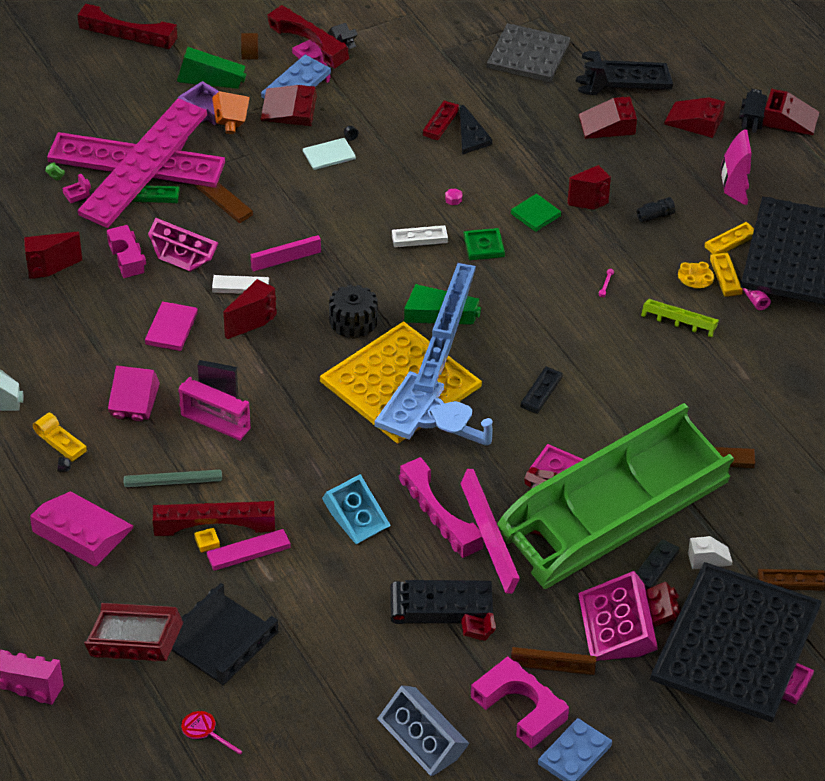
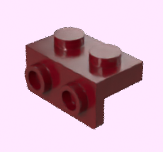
(663, 603)

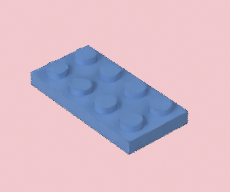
(303, 72)

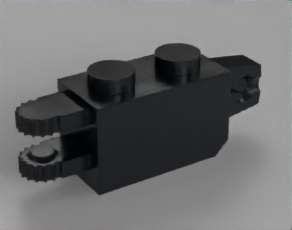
(753, 111)

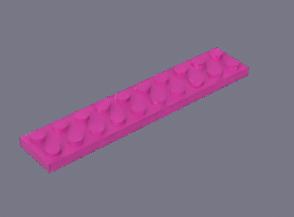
(107, 155)
(142, 163)

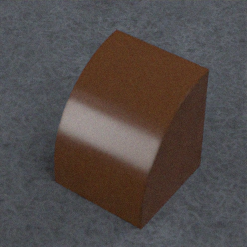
(249, 45)

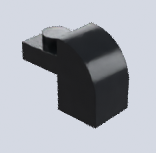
(342, 34)

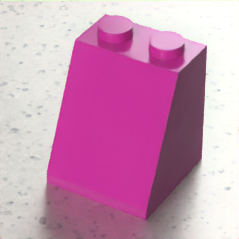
(133, 393)

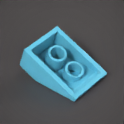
(356, 509)

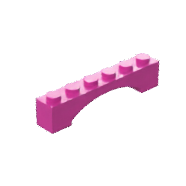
(464, 537)

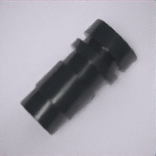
(654, 210)

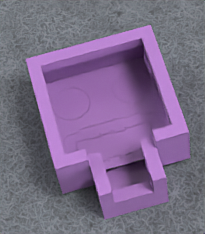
(201, 96)

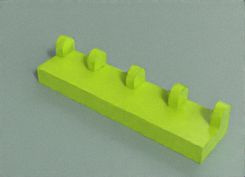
(680, 315)

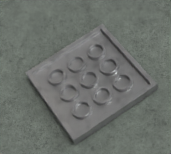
(528, 52)

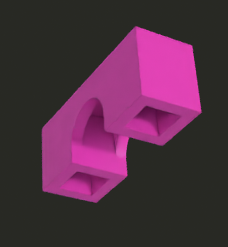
(128, 252)

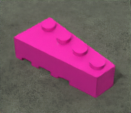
(30, 676)

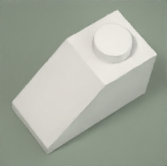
(708, 550)

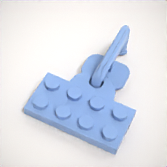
(416, 409)

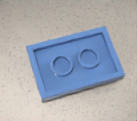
(575, 751)

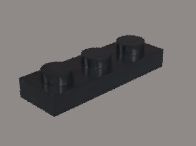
(657, 563)

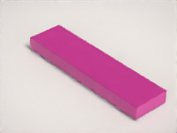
(285, 253)
(248, 549)

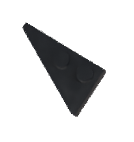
(472, 133)

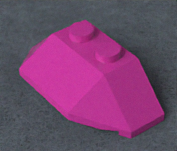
(180, 245)

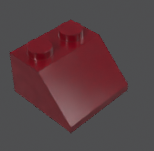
(589, 188)

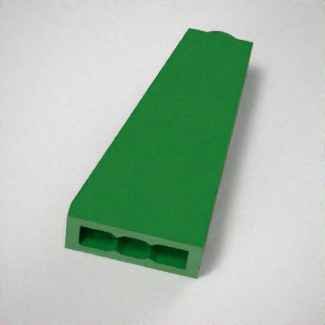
(212, 70)
(426, 303)

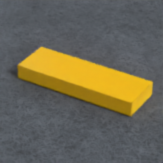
(730, 239)
(726, 274)

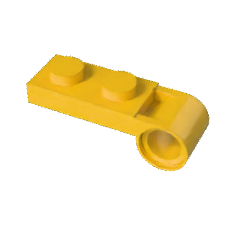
(49, 430)

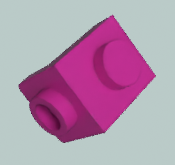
(78, 190)

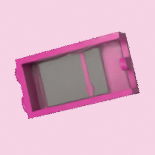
(214, 409)

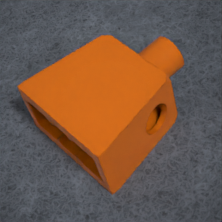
(230, 110)

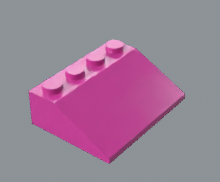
(79, 527)
(618, 619)

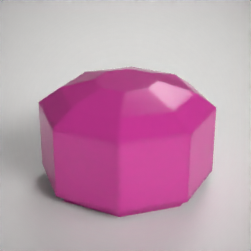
(453, 196)

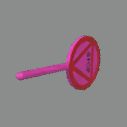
(202, 724)

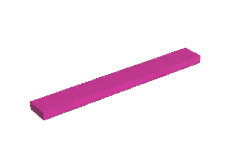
(490, 531)

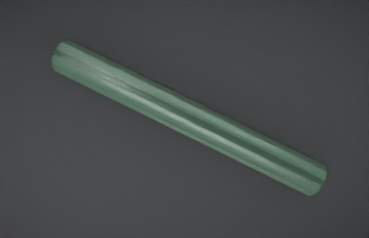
(172, 478)

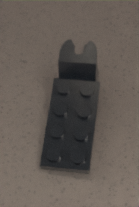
(622, 74)

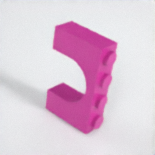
(511, 679)

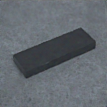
(541, 390)

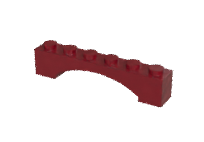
(286, 21)
(158, 34)
(175, 517)

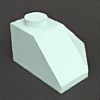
(9, 393)

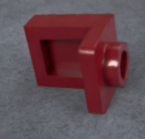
(478, 627)

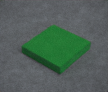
(536, 212)
(484, 244)

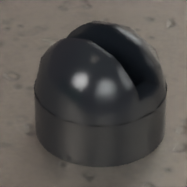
(350, 132)
(64, 464)

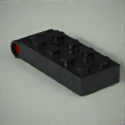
(439, 600)

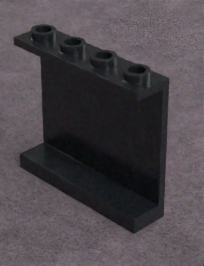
(222, 635)

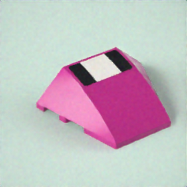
(736, 167)

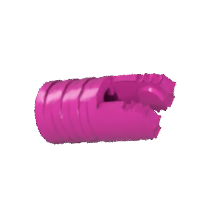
(758, 298)

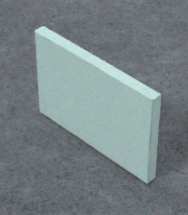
(329, 153)

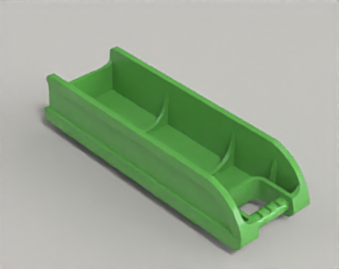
(615, 495)

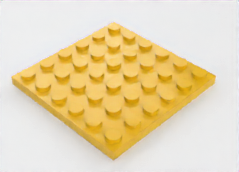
(378, 369)

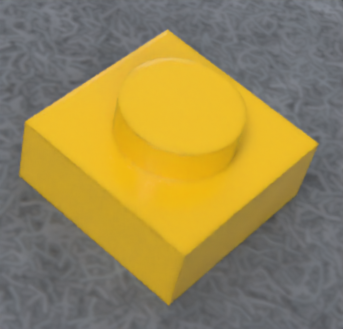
(207, 540)

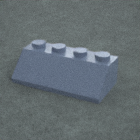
(422, 730)

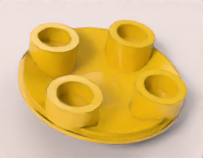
(696, 274)

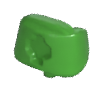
(54, 171)

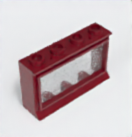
(134, 632)

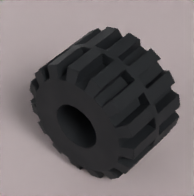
(353, 311)

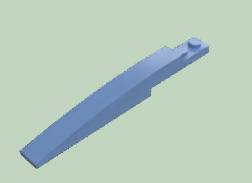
(445, 328)

